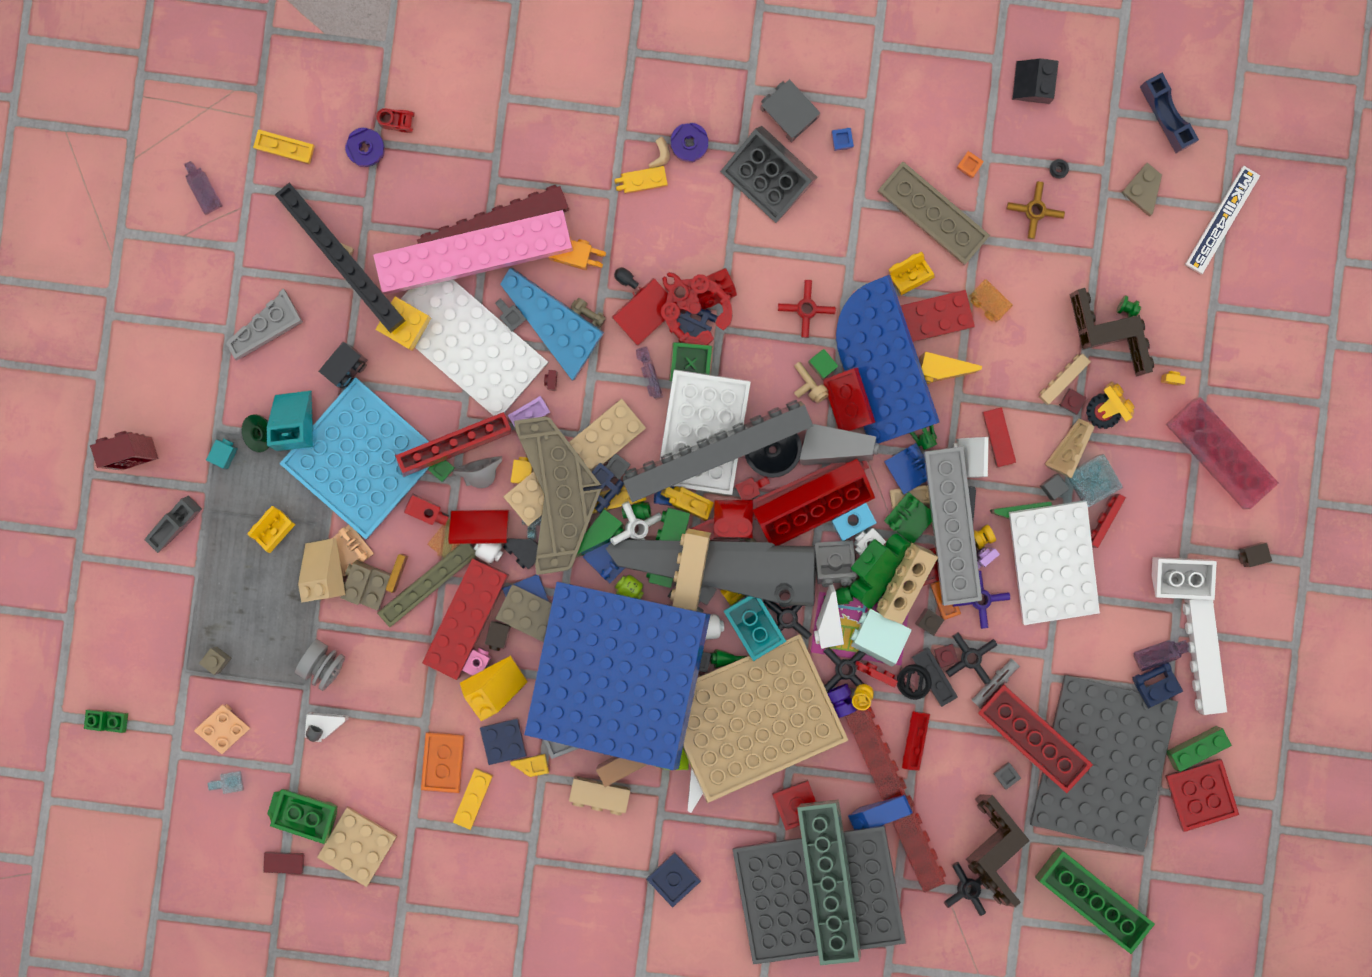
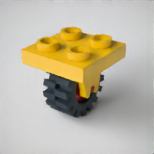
(1108, 408)

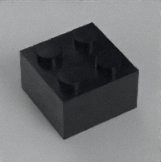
(343, 365)

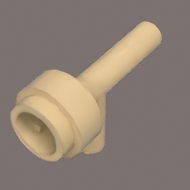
(818, 393)

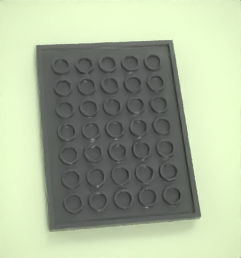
(1127, 756)
(779, 901)

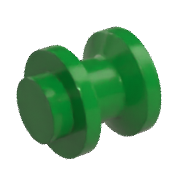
(1131, 308)

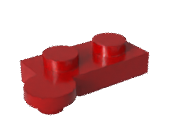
(871, 670)

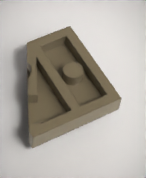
(1144, 189)

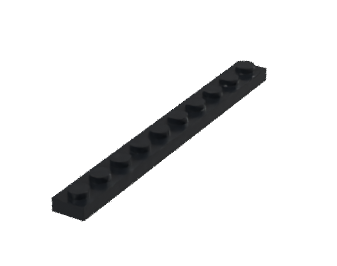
(340, 258)

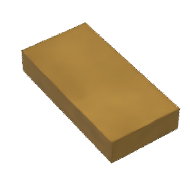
(396, 573)

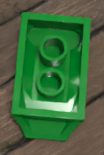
(302, 815)

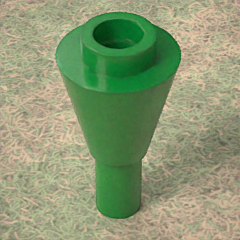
(721, 658)

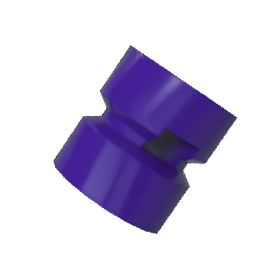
(841, 700)

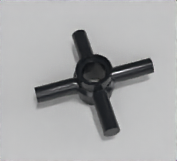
(793, 624)
(976, 664)
(838, 668)
(962, 890)

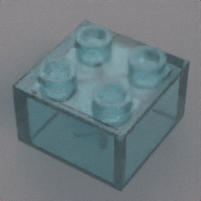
(1095, 480)

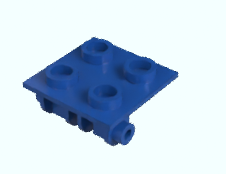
(908, 468)
(603, 563)

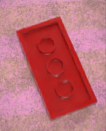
(938, 315)

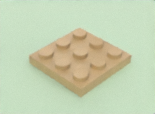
(357, 846)

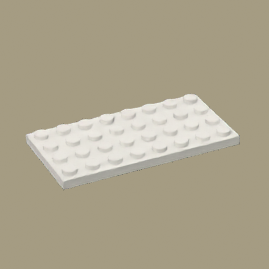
(474, 346)

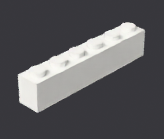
(1205, 656)

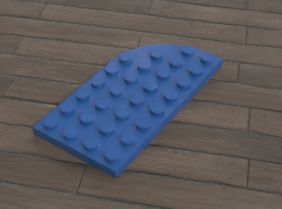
(878, 342)

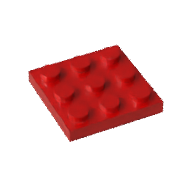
(1202, 795)

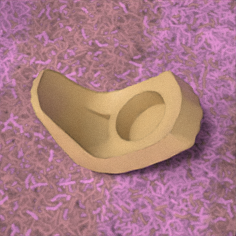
(664, 153)

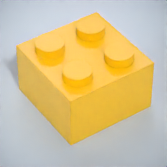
(411, 330)

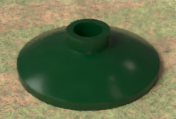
(255, 432)

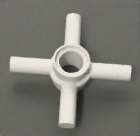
(630, 525)

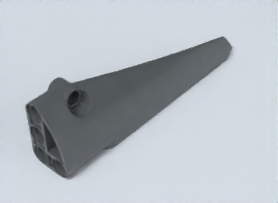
(737, 567)

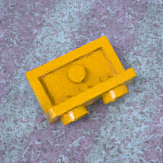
(910, 273)
(271, 528)

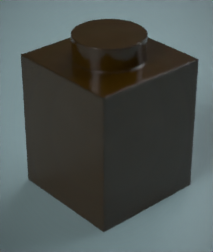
(1254, 555)
(929, 621)
(497, 635)

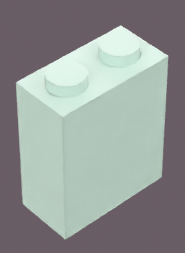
(880, 637)

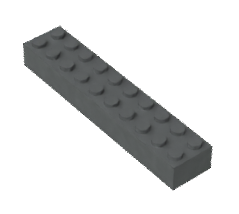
(717, 450)

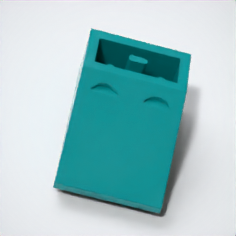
(290, 421)

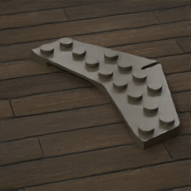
(562, 480)

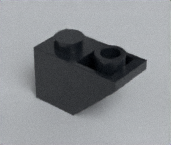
(524, 550)

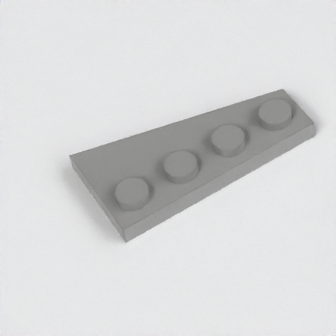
(267, 325)

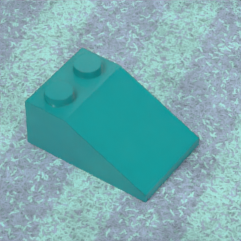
(754, 626)

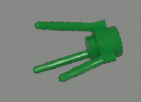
(927, 438)

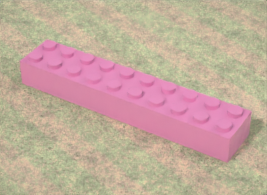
(473, 252)

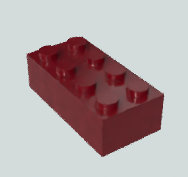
(123, 451)

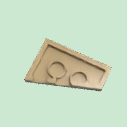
(1068, 453)

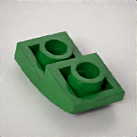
(105, 721)

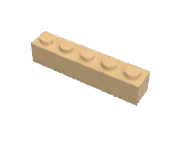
(1064, 378)

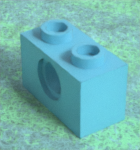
(845, 530)

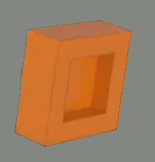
(970, 164)

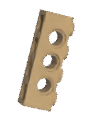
(907, 592)

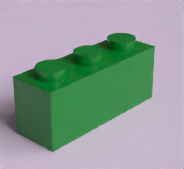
(1198, 748)

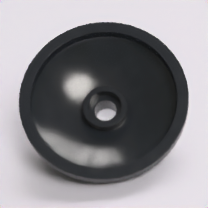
(778, 463)

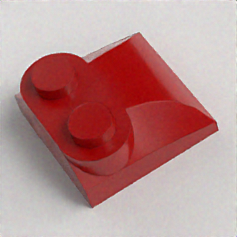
(733, 519)

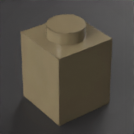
(215, 660)

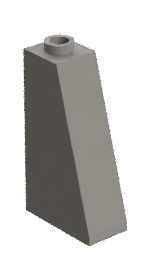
(835, 445)

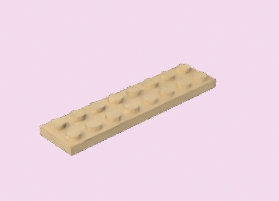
(593, 445)

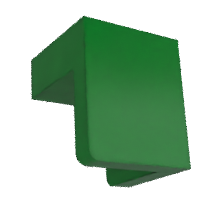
(823, 364)

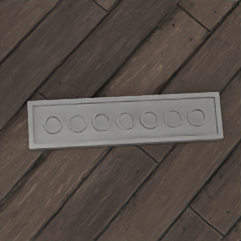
(952, 525)

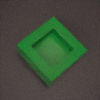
(441, 470)

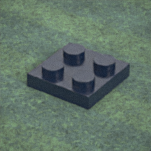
(503, 741)
(673, 879)

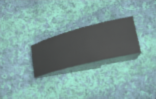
(173, 523)

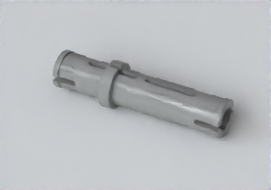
(1012, 666)

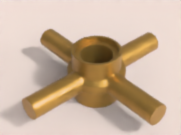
(1038, 203)

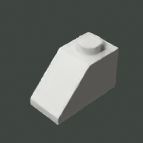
(326, 722)

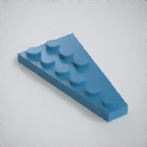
(560, 328)

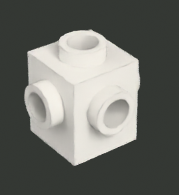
(865, 537)

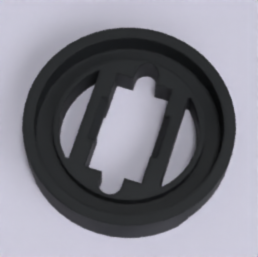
(906, 690)

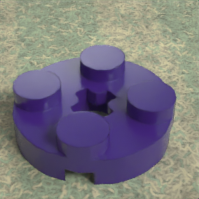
(689, 131)
(354, 143)

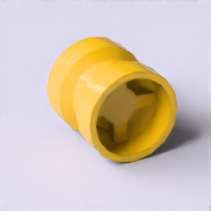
(984, 536)
(862, 697)

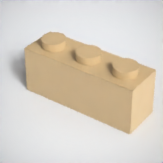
(594, 794)

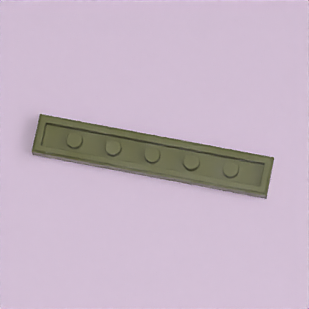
(427, 584)

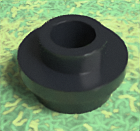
(1064, 166)

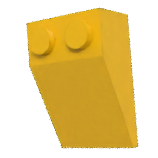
(941, 368)
(493, 687)

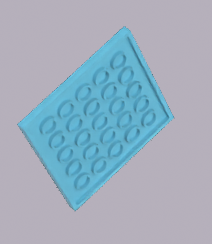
(355, 458)

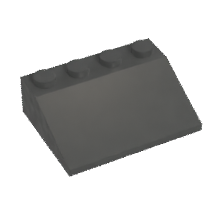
(768, 173)

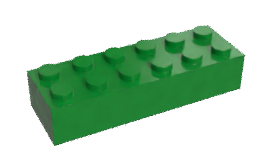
(1094, 900)

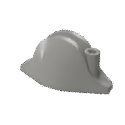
(480, 472)

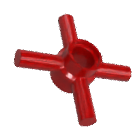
(806, 300)

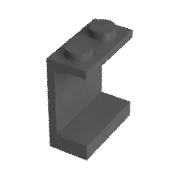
(790, 109)

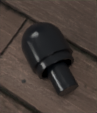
(625, 277)

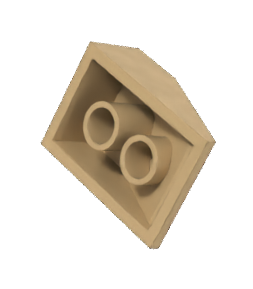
(321, 571)

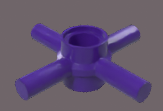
(988, 599)

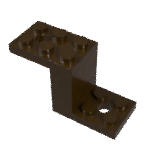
(1124, 329)
(997, 850)

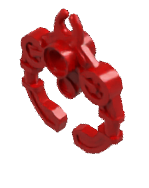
(691, 303)

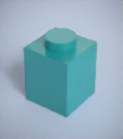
(222, 453)

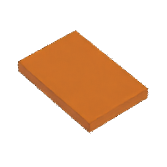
(442, 762)

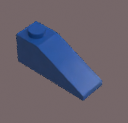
(880, 813)

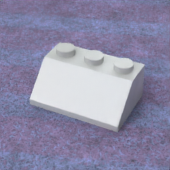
(1184, 578)

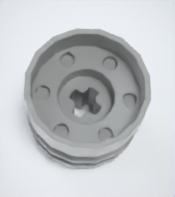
(320, 665)

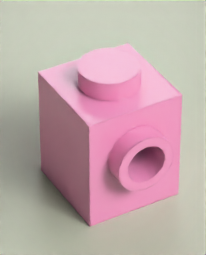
(477, 661)

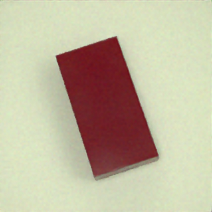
(283, 862)

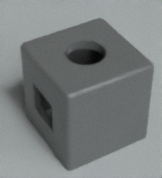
(1054, 487)

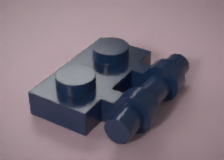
(693, 326)
(604, 477)

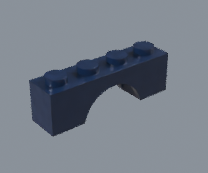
(1178, 131)

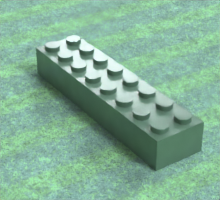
(829, 882)

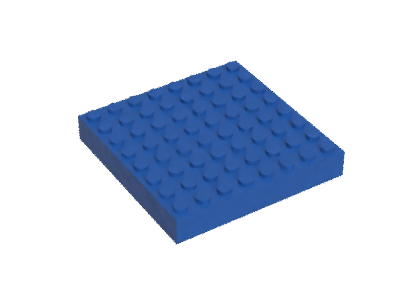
(617, 675)

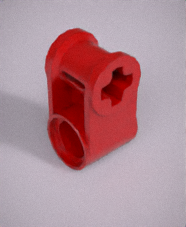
(400, 120)

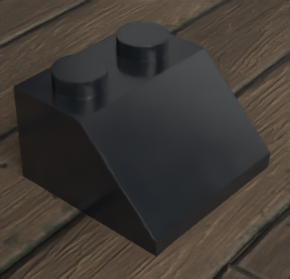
(1035, 80)

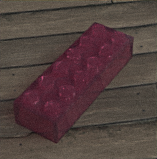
(1222, 453)

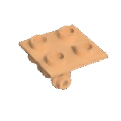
(351, 547)
(222, 728)

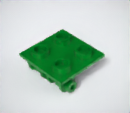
(909, 518)

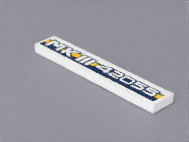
(1222, 220)

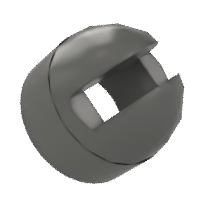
(313, 733)

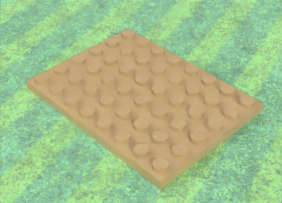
(758, 719)

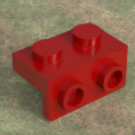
(720, 277)

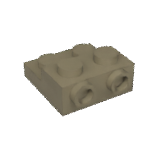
(365, 585)

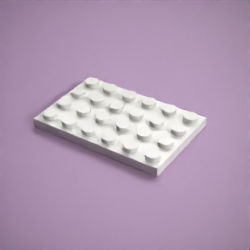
(698, 410)
(1054, 562)

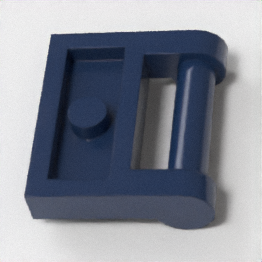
(1158, 691)

